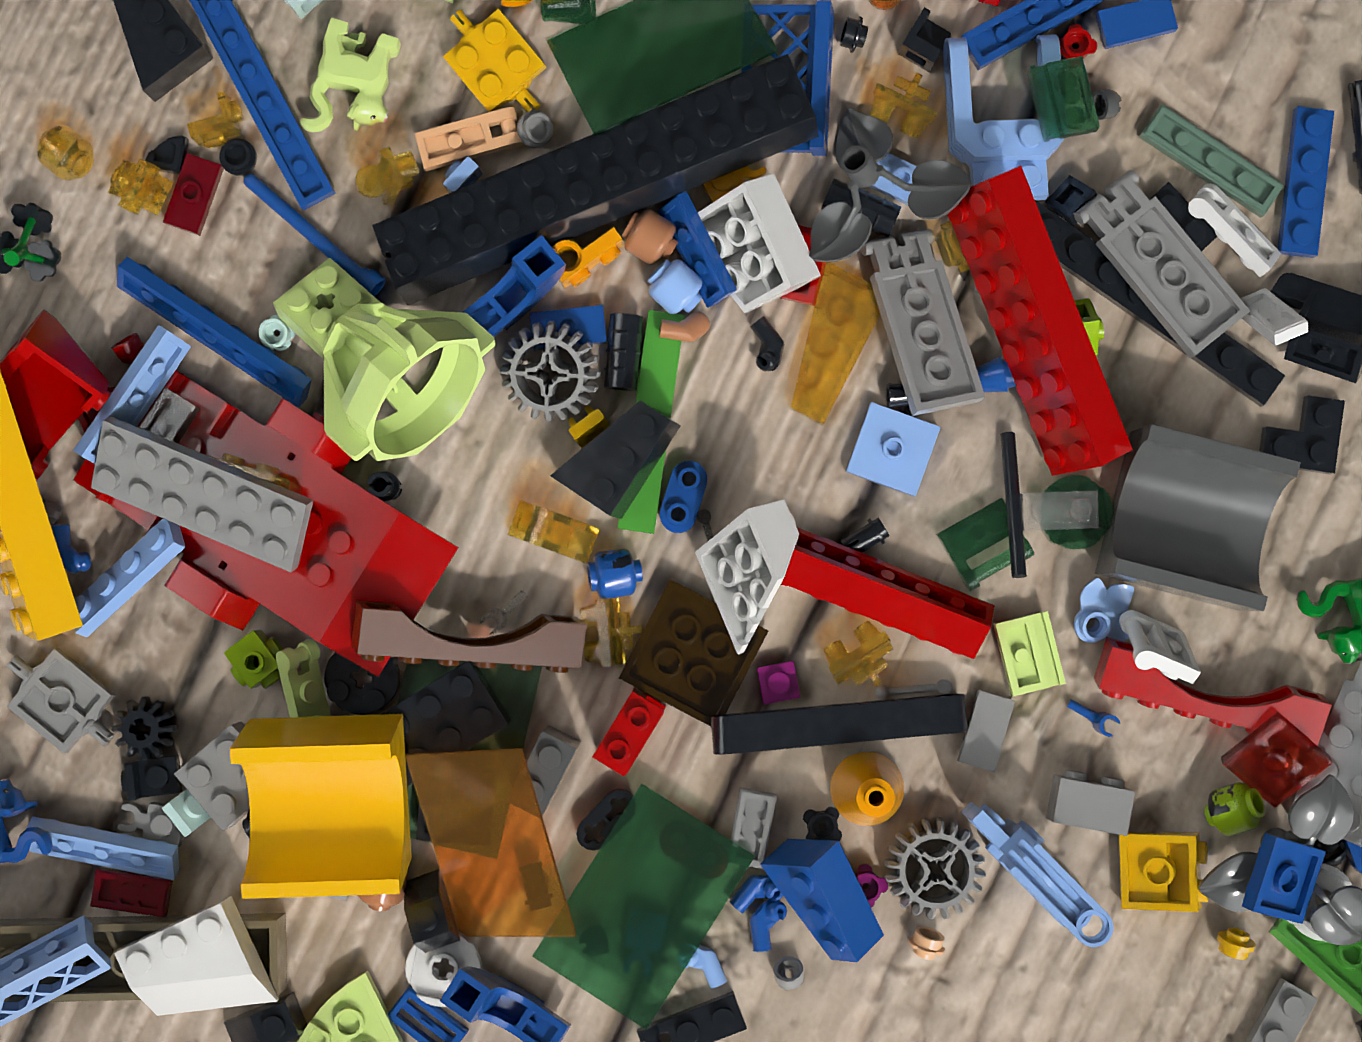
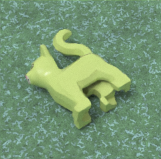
(349, 71)

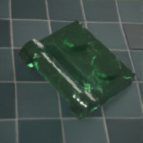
(973, 536)

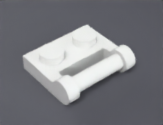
(1167, 648)

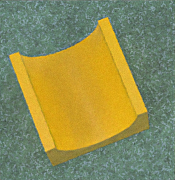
(325, 805)

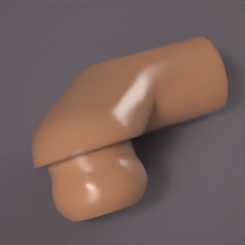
(686, 330)

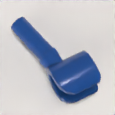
(1096, 718)

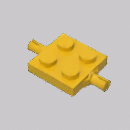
(494, 61)

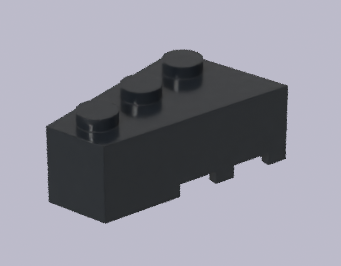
(160, 44)
(619, 459)

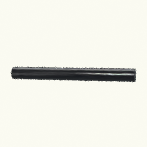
(1013, 505)

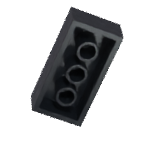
(450, 713)

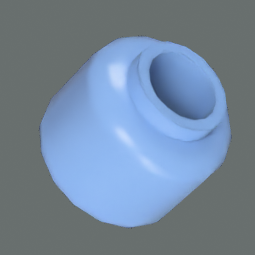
(675, 286)

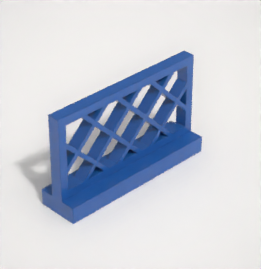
(818, 62)

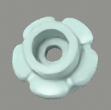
(267, 335)

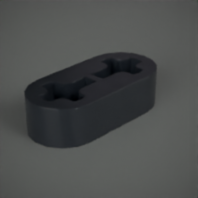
(597, 814)

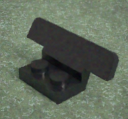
(1334, 326)

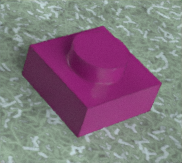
(778, 682)

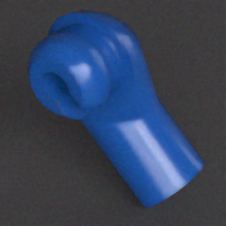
(72, 560)
(755, 887)
(763, 920)

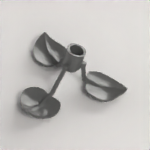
(860, 144)
(1317, 814)

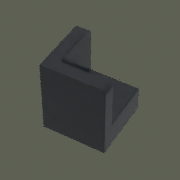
(924, 42)

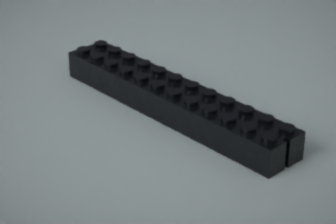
(597, 179)

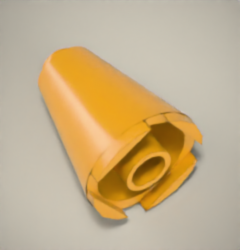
(860, 776)

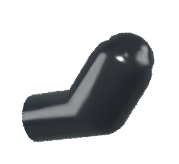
(771, 345)

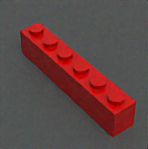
(888, 594)

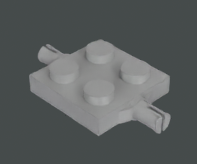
(61, 700)

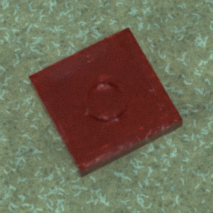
(1276, 760)

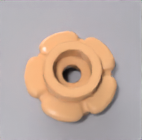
(927, 942)

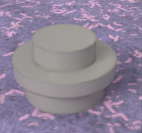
(535, 129)

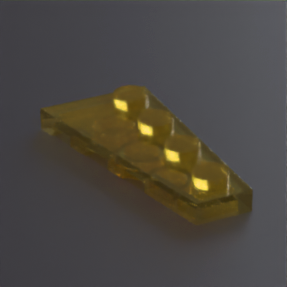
(836, 336)

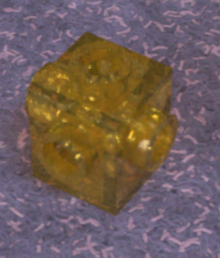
(139, 187)

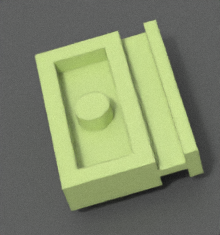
(1029, 653)

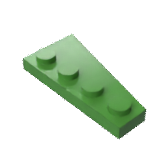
(1335, 964)

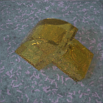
(553, 531)

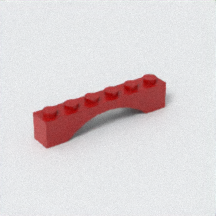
(1120, 676)

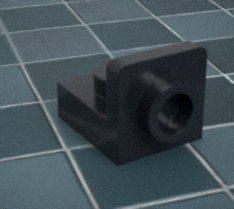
(151, 777)

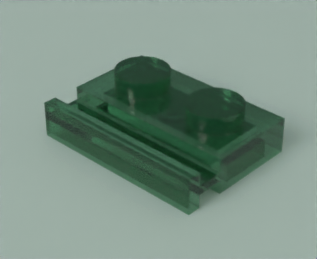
(1063, 99)

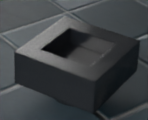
(1069, 198)

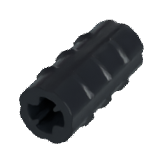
(879, 211)
(623, 352)

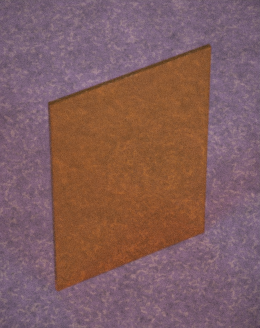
(491, 843)

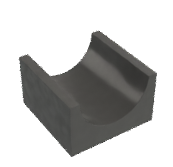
(1193, 517)

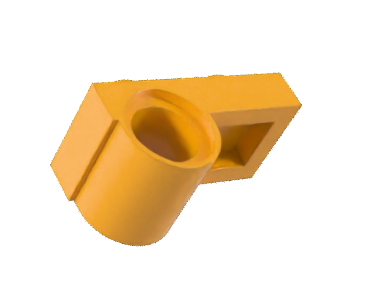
(602, 250)

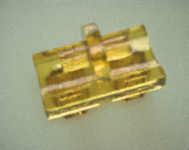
(888, 99)
(387, 175)
(613, 632)
(846, 664)

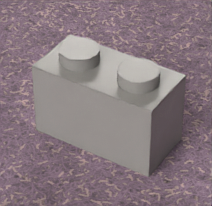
(1089, 803)

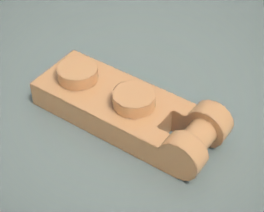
(468, 137)

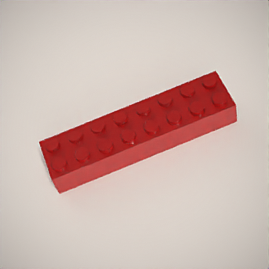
(1038, 324)

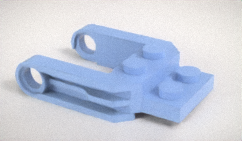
(995, 144)
(1021, 854)

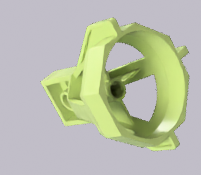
(367, 354)

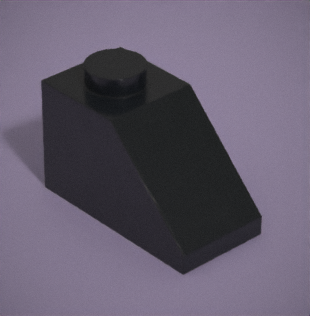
(429, 912)
(269, 1023)

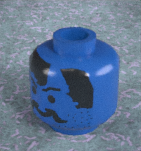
(614, 573)

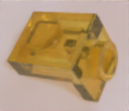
(216, 129)

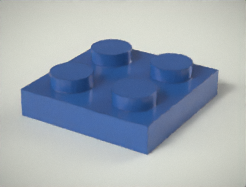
(1283, 878)

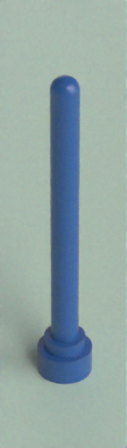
(369, 279)

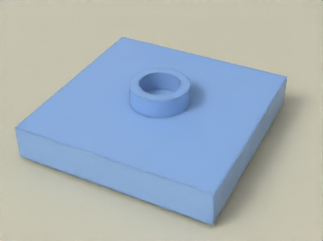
(893, 449)

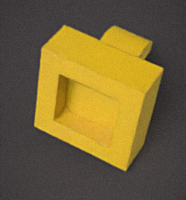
(589, 427)

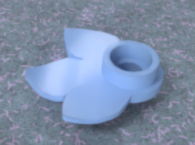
(1105, 607)

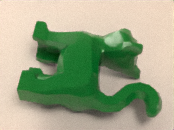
(1342, 640)

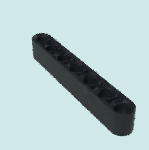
(838, 723)

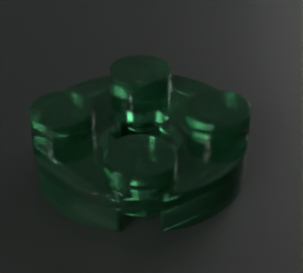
(1081, 538)

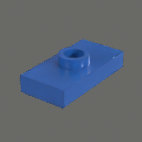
(587, 319)

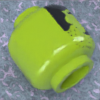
(1234, 809)

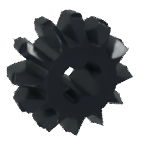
(150, 715)

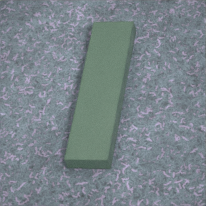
(1211, 161)

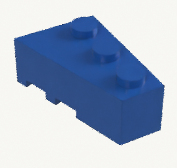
(825, 896)

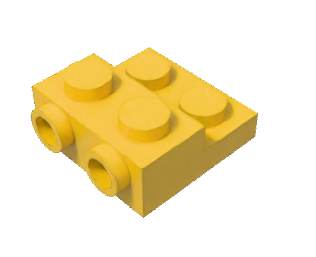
(1162, 871)

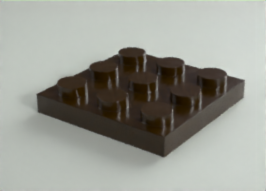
(689, 655)

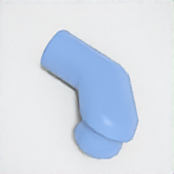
(707, 960)

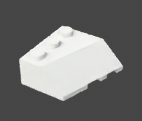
(759, 242)
(748, 565)
(197, 964)

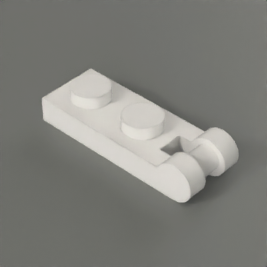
(1234, 228)

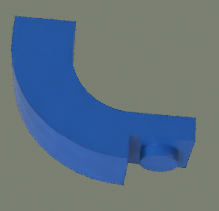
(524, 285)
(491, 998)

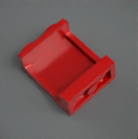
(629, 731)

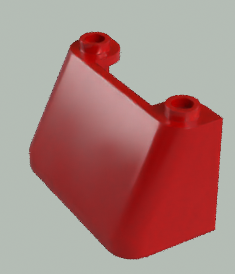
(49, 386)

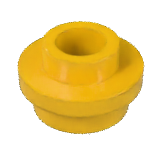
(1235, 943)

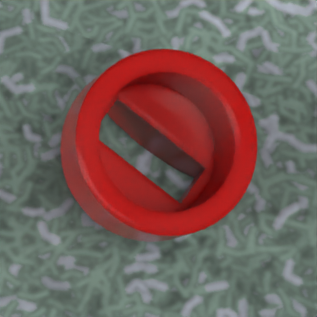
(128, 348)

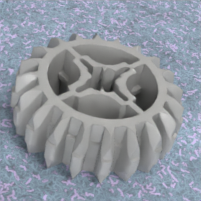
(532, 371)
(923, 882)

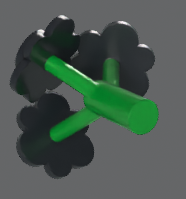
(39, 257)

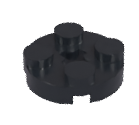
(356, 700)

